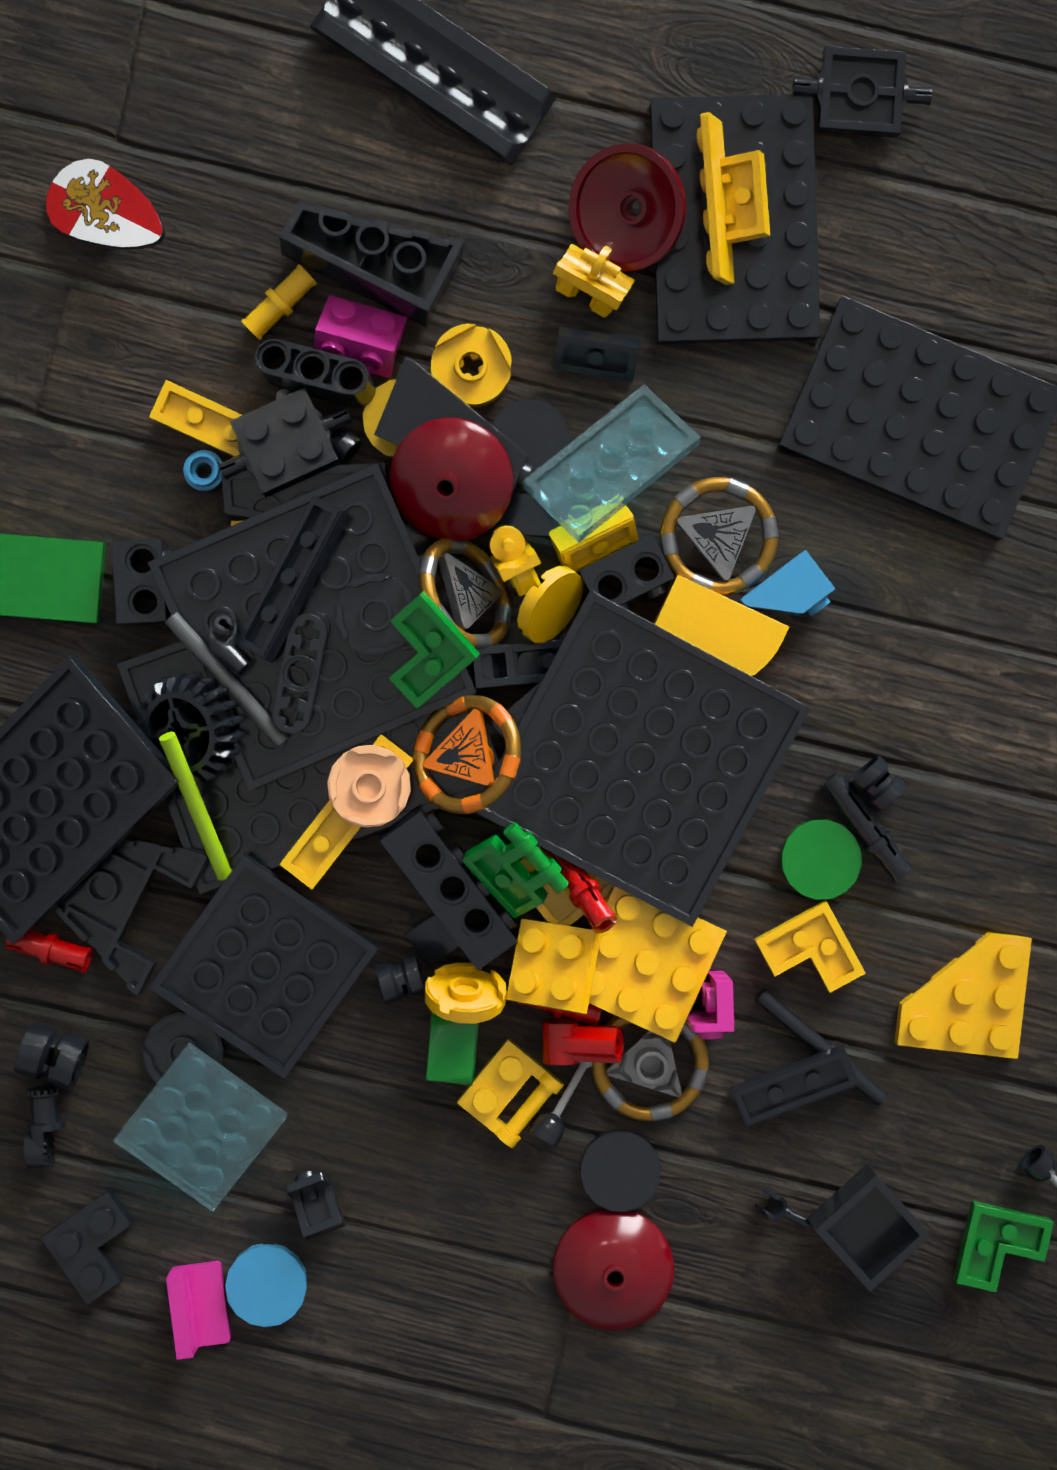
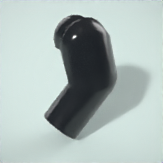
(223, 644)

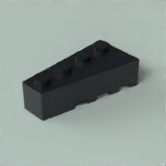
(379, 261)

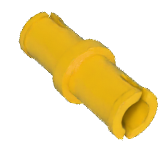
(279, 301)

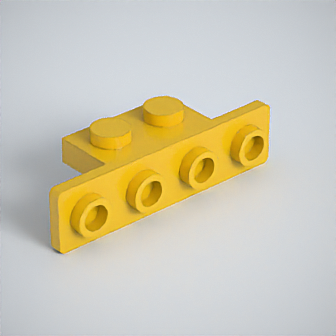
(734, 196)

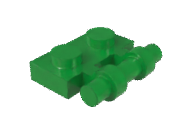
(507, 878)

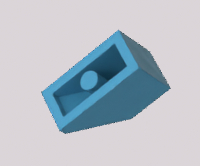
(791, 589)

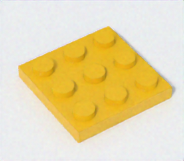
(652, 965)

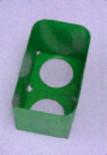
(451, 1051)

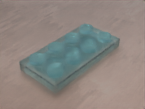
(611, 463)

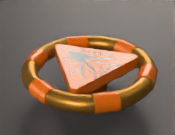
(466, 754)

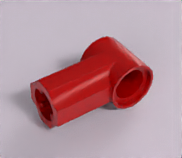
(570, 1042)

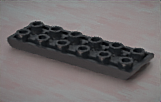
(440, 69)

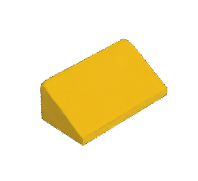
(607, 539)

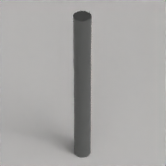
(226, 679)

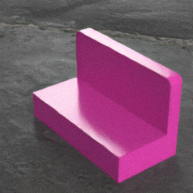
(198, 1307)

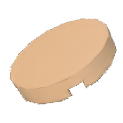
(369, 786)

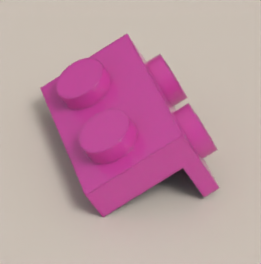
(360, 334)

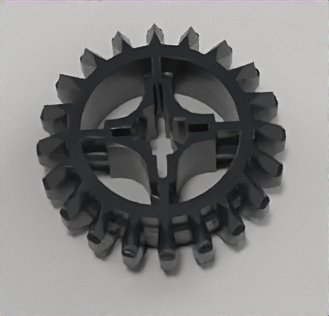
(190, 704)

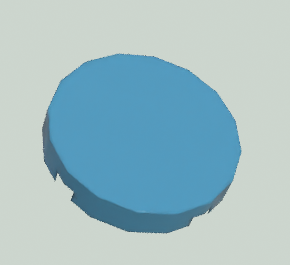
(266, 1285)

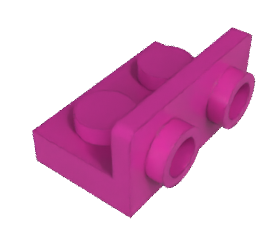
(719, 1005)

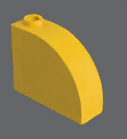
(720, 626)

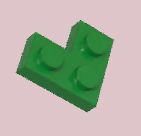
(439, 648)
(992, 1233)

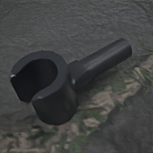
(778, 1208)

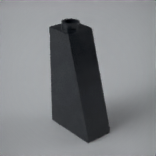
(421, 398)

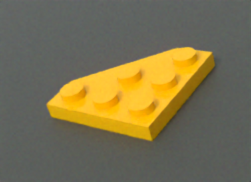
(971, 1001)

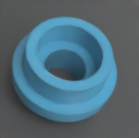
(191, 468)

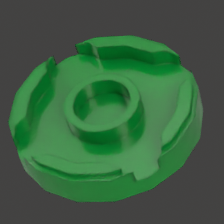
(820, 859)

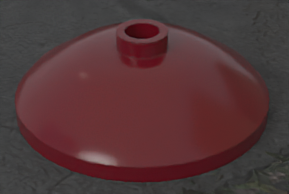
(604, 202)
(468, 459)
(609, 1243)

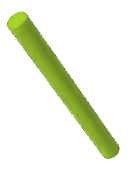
(195, 805)

